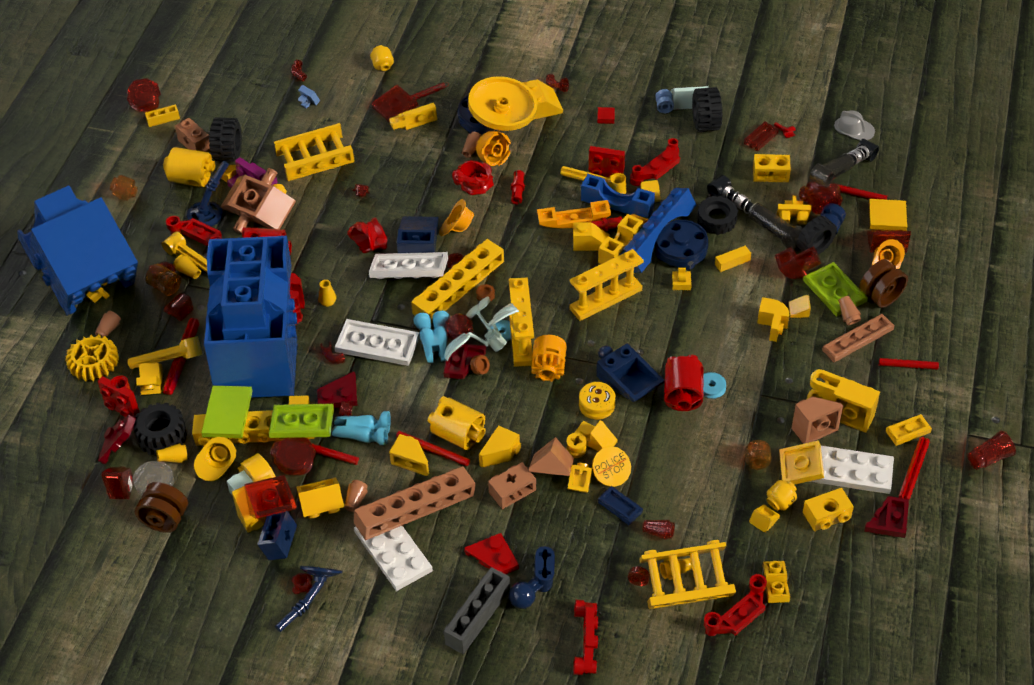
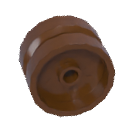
(883, 283)
(161, 507)

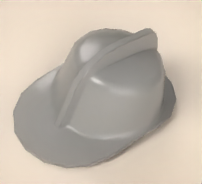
(853, 125)

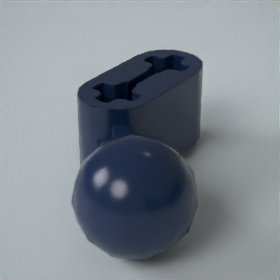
(523, 593)

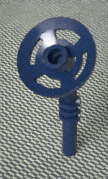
(203, 209)
(320, 576)

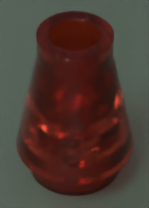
(661, 528)

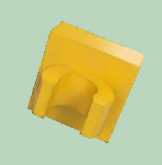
(681, 279)

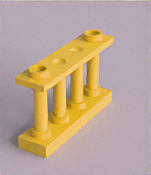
(316, 163)
(611, 294)
(521, 322)
(680, 595)

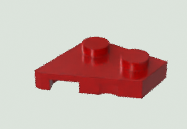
(494, 553)

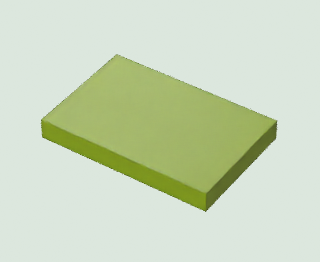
(831, 285)
(227, 411)
(301, 420)

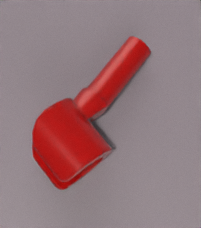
(788, 132)

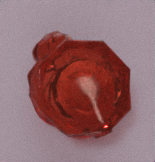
(143, 95)
(819, 196)
(293, 455)

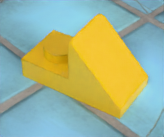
(597, 436)

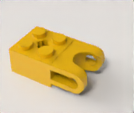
(857, 400)

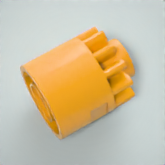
(548, 357)

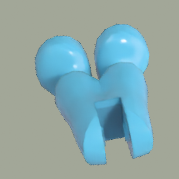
(434, 339)
(363, 428)

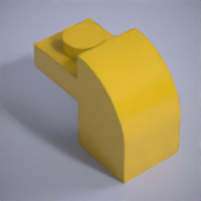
(775, 315)
(150, 378)
(256, 467)

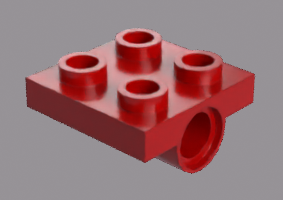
(606, 161)
(118, 395)

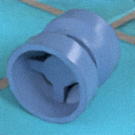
(664, 101)

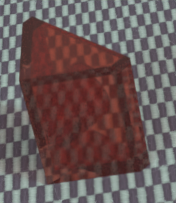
(876, 237)
(269, 497)

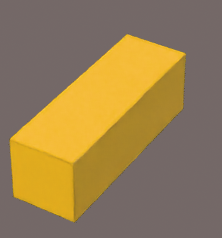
(162, 115)
(732, 258)

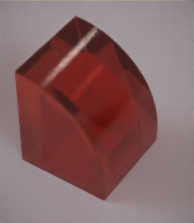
(179, 306)

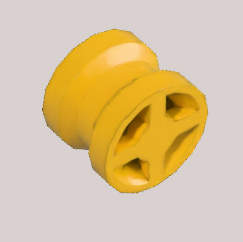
(580, 448)

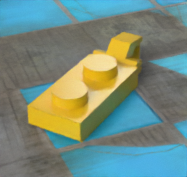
(414, 117)

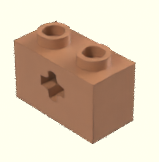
(192, 136)
(512, 485)

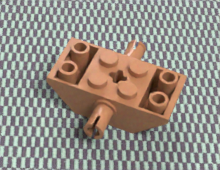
(258, 202)

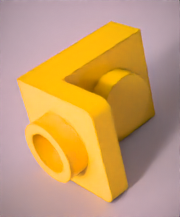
(580, 477)

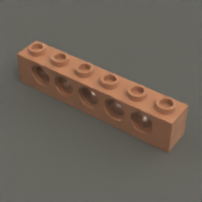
(413, 503)

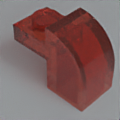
(796, 265)

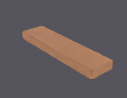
(858, 338)

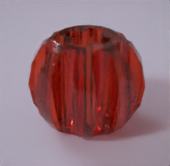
(458, 325)

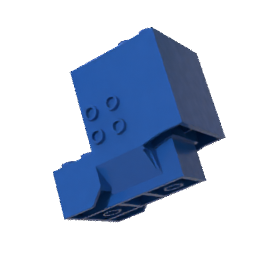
(77, 247)
(251, 315)

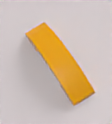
(565, 219)

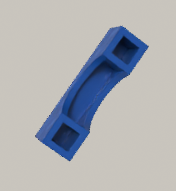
(637, 203)

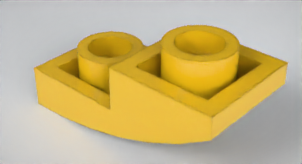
(776, 577)

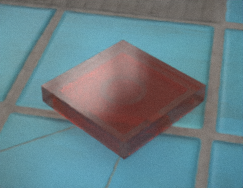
(394, 102)

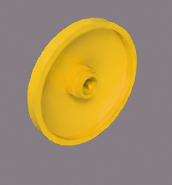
(502, 103)

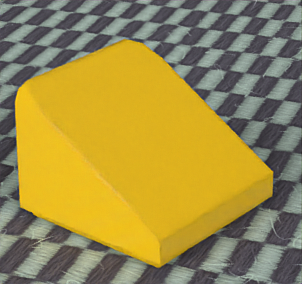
(229, 173)
(652, 186)
(800, 307)
(764, 518)

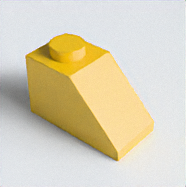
(587, 236)
(500, 447)
(409, 455)

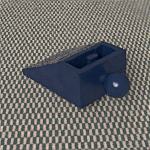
(627, 372)

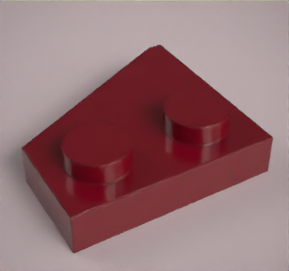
(459, 362)
(338, 391)
(116, 436)
(890, 518)

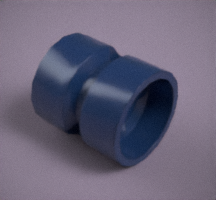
(834, 213)

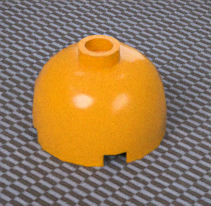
(493, 148)

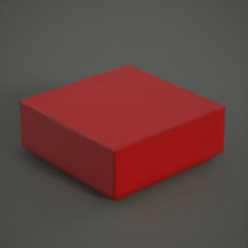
(606, 115)

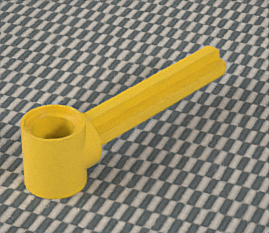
(616, 181)
(177, 245)
(187, 348)

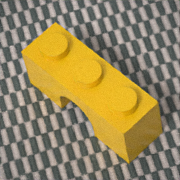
(613, 247)

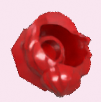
(473, 177)
(368, 235)

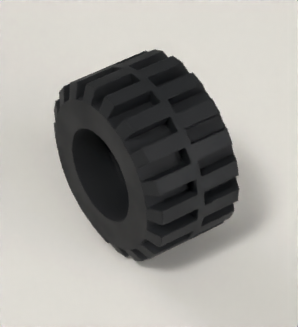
(707, 109)
(225, 139)
(157, 417)

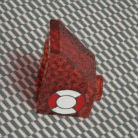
(118, 482)

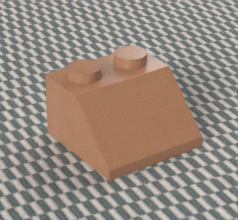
(816, 418)

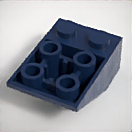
(417, 234)

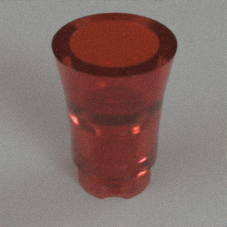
(992, 451)

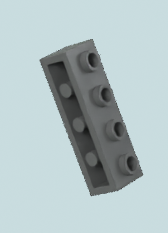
(477, 610)

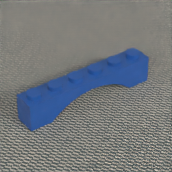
(677, 204)

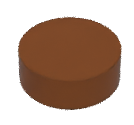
(484, 291)
(479, 364)

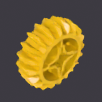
(92, 358)

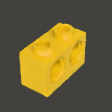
(771, 168)

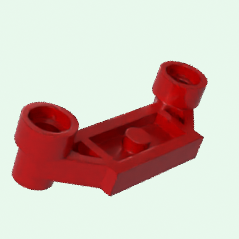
(657, 166)
(193, 229)
(741, 613)
(590, 641)

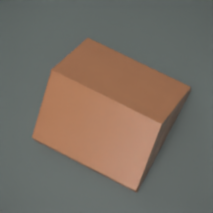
(552, 459)

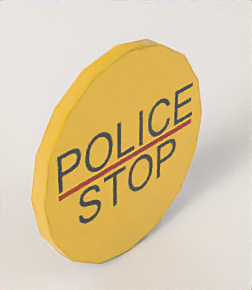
(611, 466)

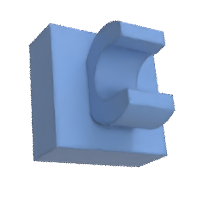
(307, 96)

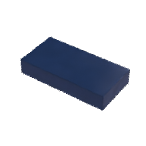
(620, 505)

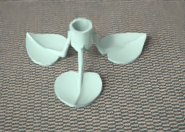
(493, 336)

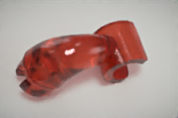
(563, 84)
(332, 357)

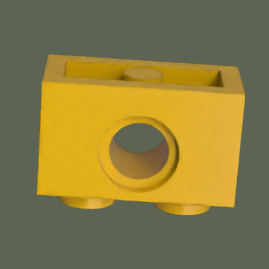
(818, 509)

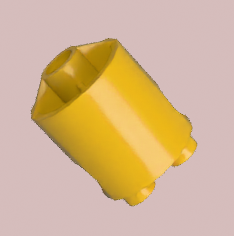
(188, 167)
(457, 423)

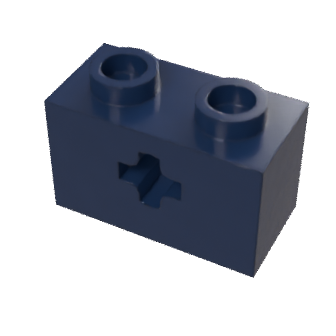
(277, 535)

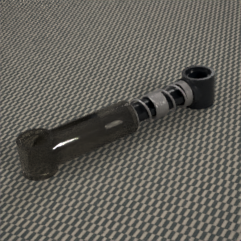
(834, 168)
(758, 213)

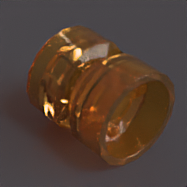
(163, 279)

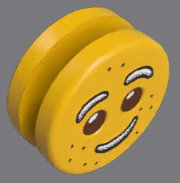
(597, 400)

